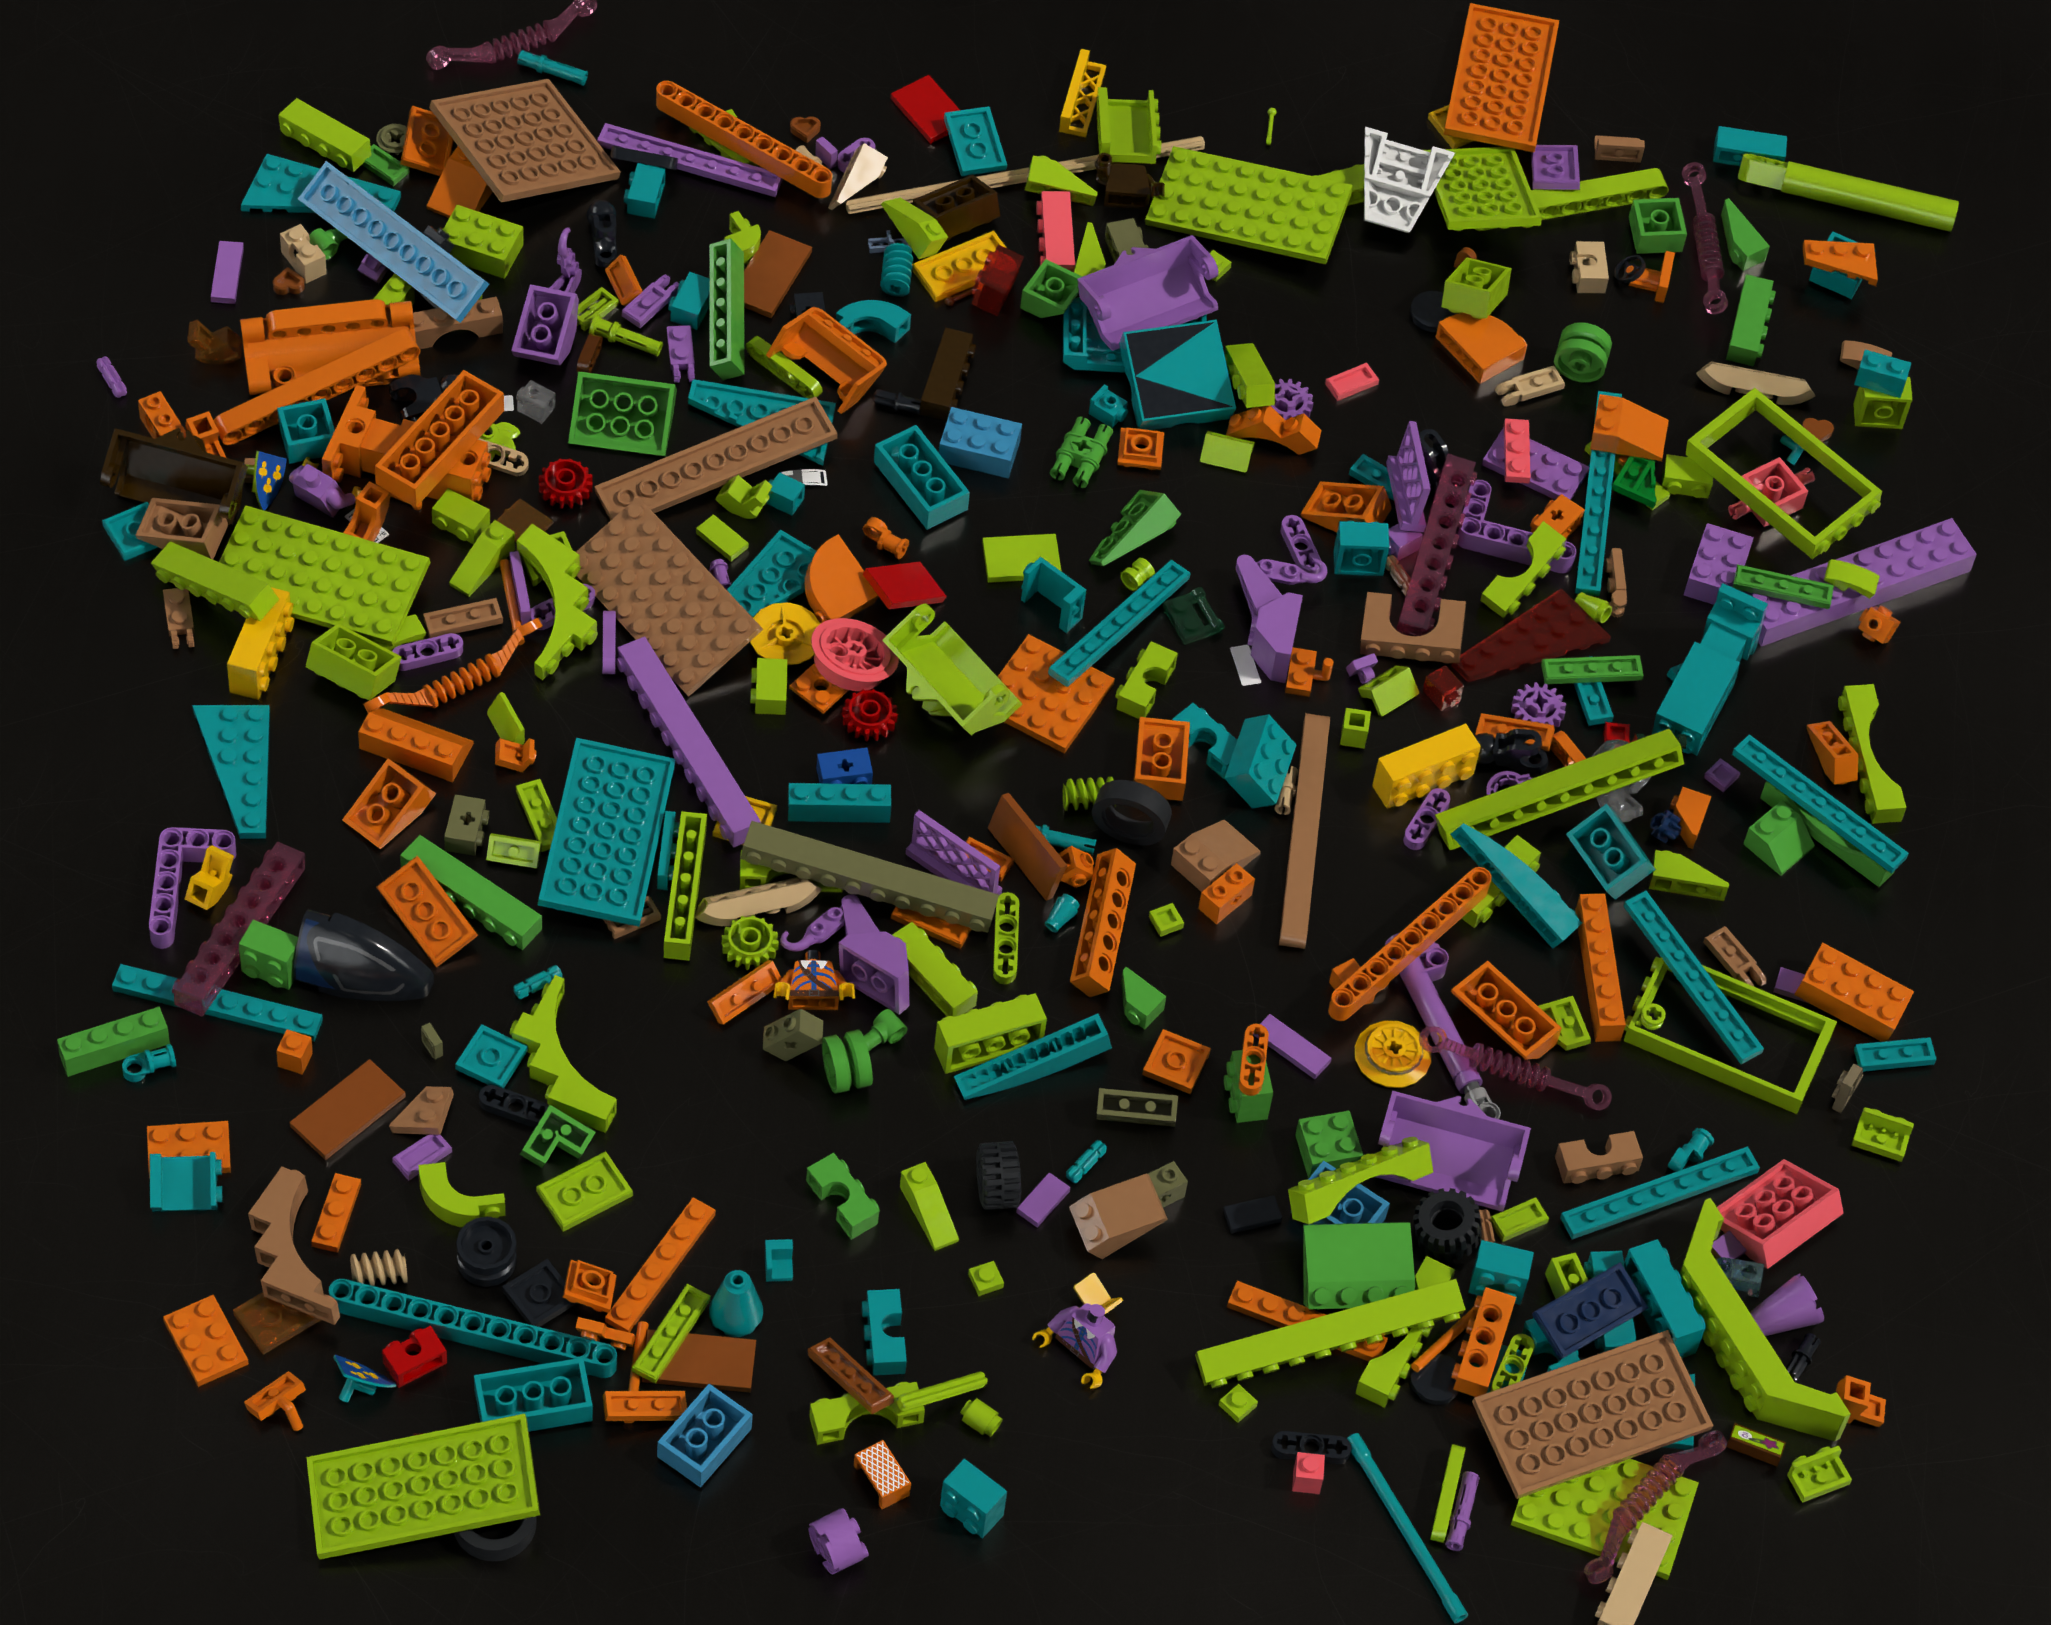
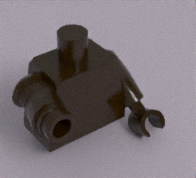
(1126, 183)

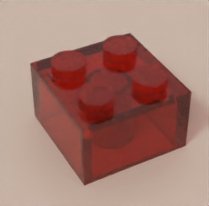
(996, 279)

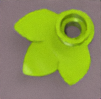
(503, 435)

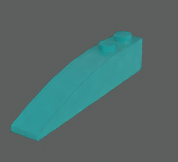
(1521, 885)
(1036, 1059)

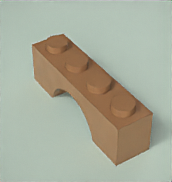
(483, 319)

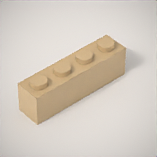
(1635, 1577)

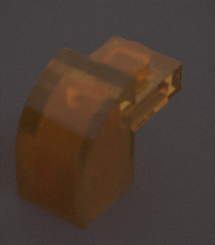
(214, 347)

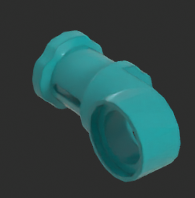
(149, 1062)
(1692, 1151)

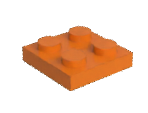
(1176, 1061)

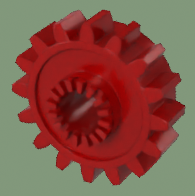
(565, 482)
(869, 714)

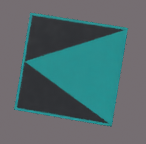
(1177, 375)

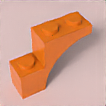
(1264, 422)

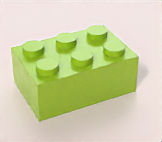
(484, 241)
(1476, 288)
(353, 662)

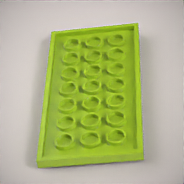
(1250, 205)
(328, 573)
(422, 1486)

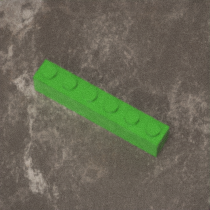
(726, 309)
(477, 895)

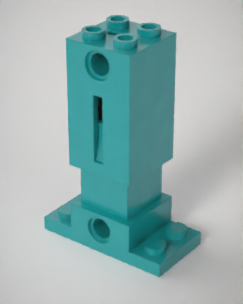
(1711, 667)

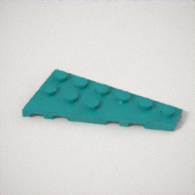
(283, 181)
(747, 405)
(774, 574)
(239, 753)

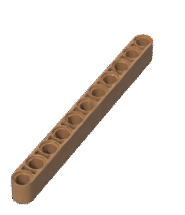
(1304, 831)

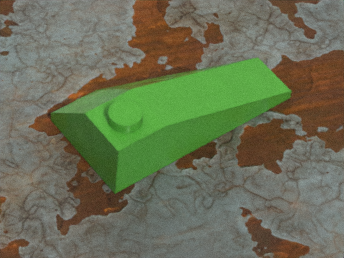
(1143, 519)

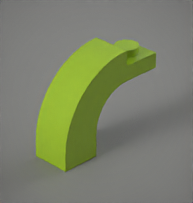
(451, 1205)

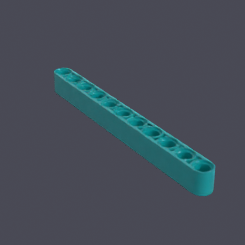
(463, 1318)

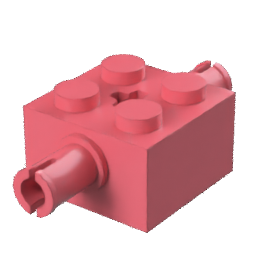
(1778, 485)

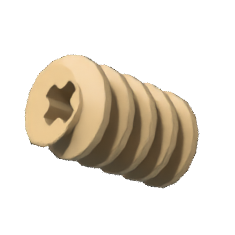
(379, 1268)

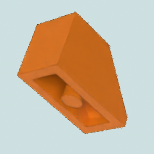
(1691, 808)

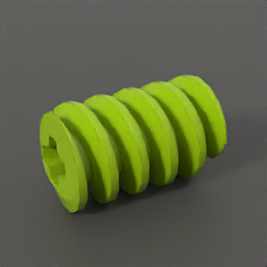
(1082, 792)

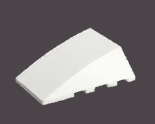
(1399, 180)

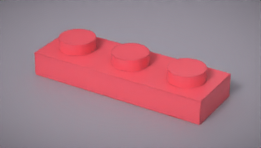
(1517, 451)

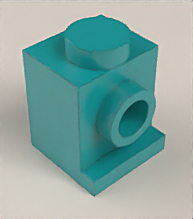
(1108, 407)

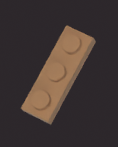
(463, 618)

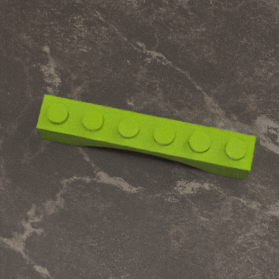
(1882, 795)
(1318, 1197)
(1384, 1372)

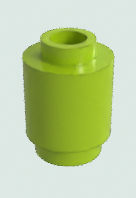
(981, 1417)

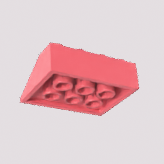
(1780, 1212)

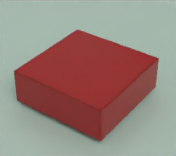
(1616, 731)

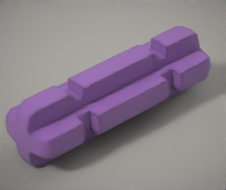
(111, 377)

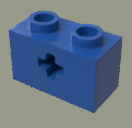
(845, 767)

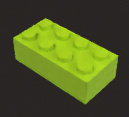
(988, 1032)

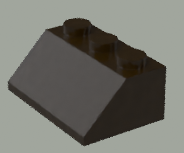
(961, 205)

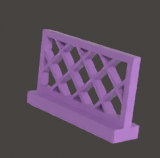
(1409, 481)
(942, 861)

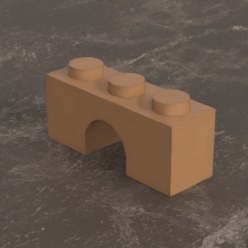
(1579, 1164)

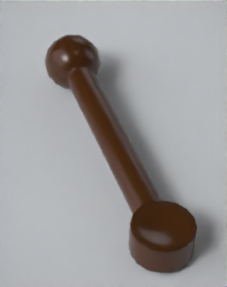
(950, 300)

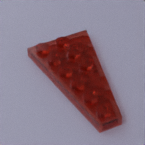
(1537, 634)

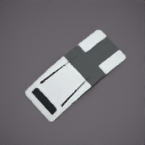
(808, 476)

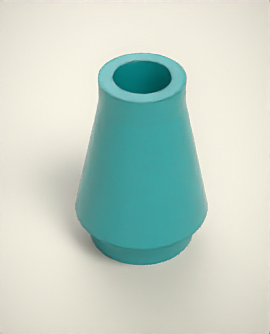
(1062, 912)

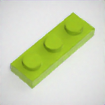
(538, 811)

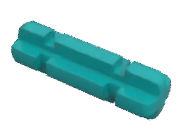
(536, 982)
(1086, 1161)

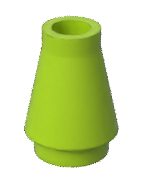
(1596, 608)

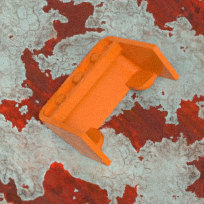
(832, 350)

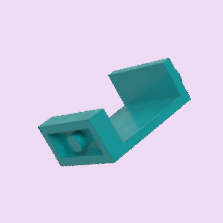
(1056, 587)
(185, 1182)

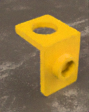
(1093, 1292)

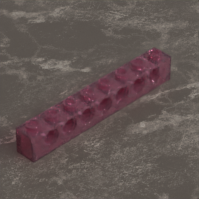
(1454, 471)
(254, 901)

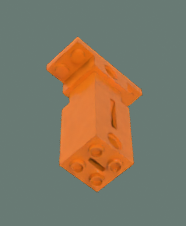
(364, 440)

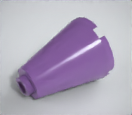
(1788, 1308)

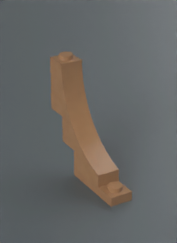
(287, 1277)

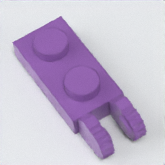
(650, 301)
(681, 351)

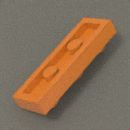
(1496, 724)
(744, 992)
(336, 1212)
(644, 1405)

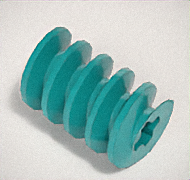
(896, 270)

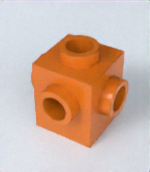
(1886, 624)
(1078, 868)

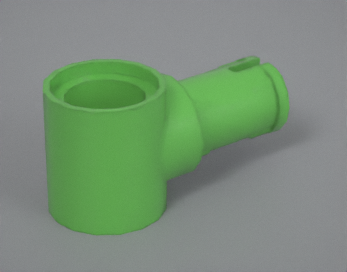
(327, 241)
(885, 1028)

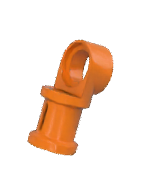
(878, 531)

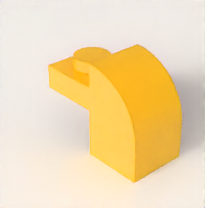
(213, 879)

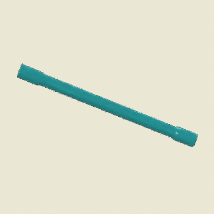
(1449, 1598)

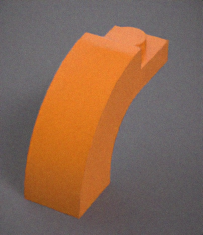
(369, 512)

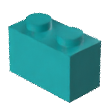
(645, 190)
(691, 301)
(1882, 373)

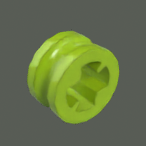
(1658, 1012)

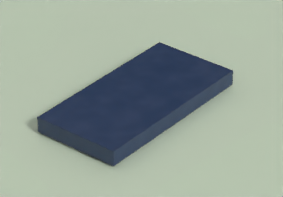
(1590, 1311)

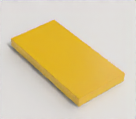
(955, 267)

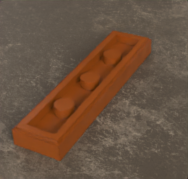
(851, 1375)

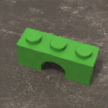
(832, 1177)

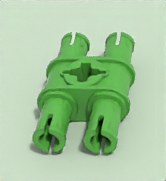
(1081, 452)

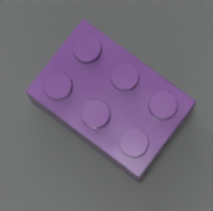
(1716, 562)

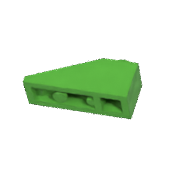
(1743, 241)

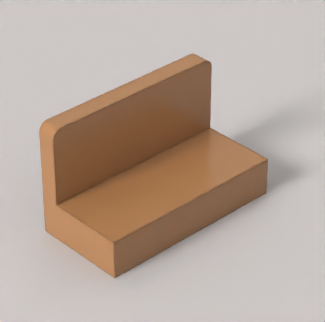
(1618, 148)

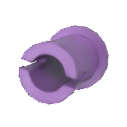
(718, 569)

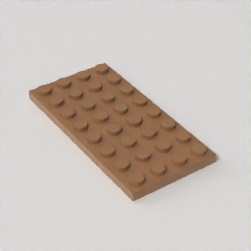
(665, 596)
(1592, 1414)

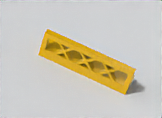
(1075, 91)

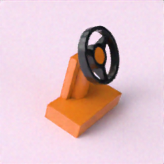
(1647, 278)

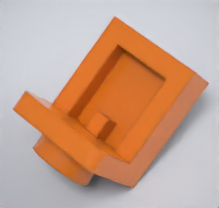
(515, 755)

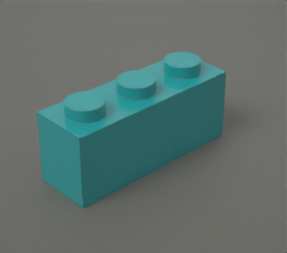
(1733, 143)

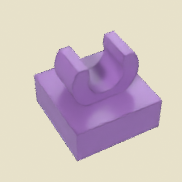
(372, 268)
(1363, 667)

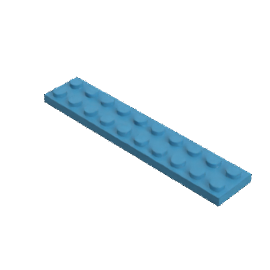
(393, 241)

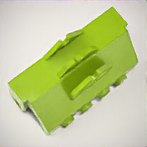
(949, 674)

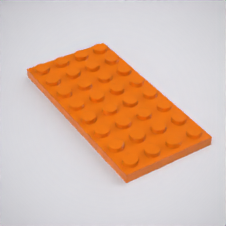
(1501, 77)

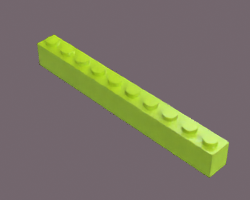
(1564, 787)
(1330, 1332)

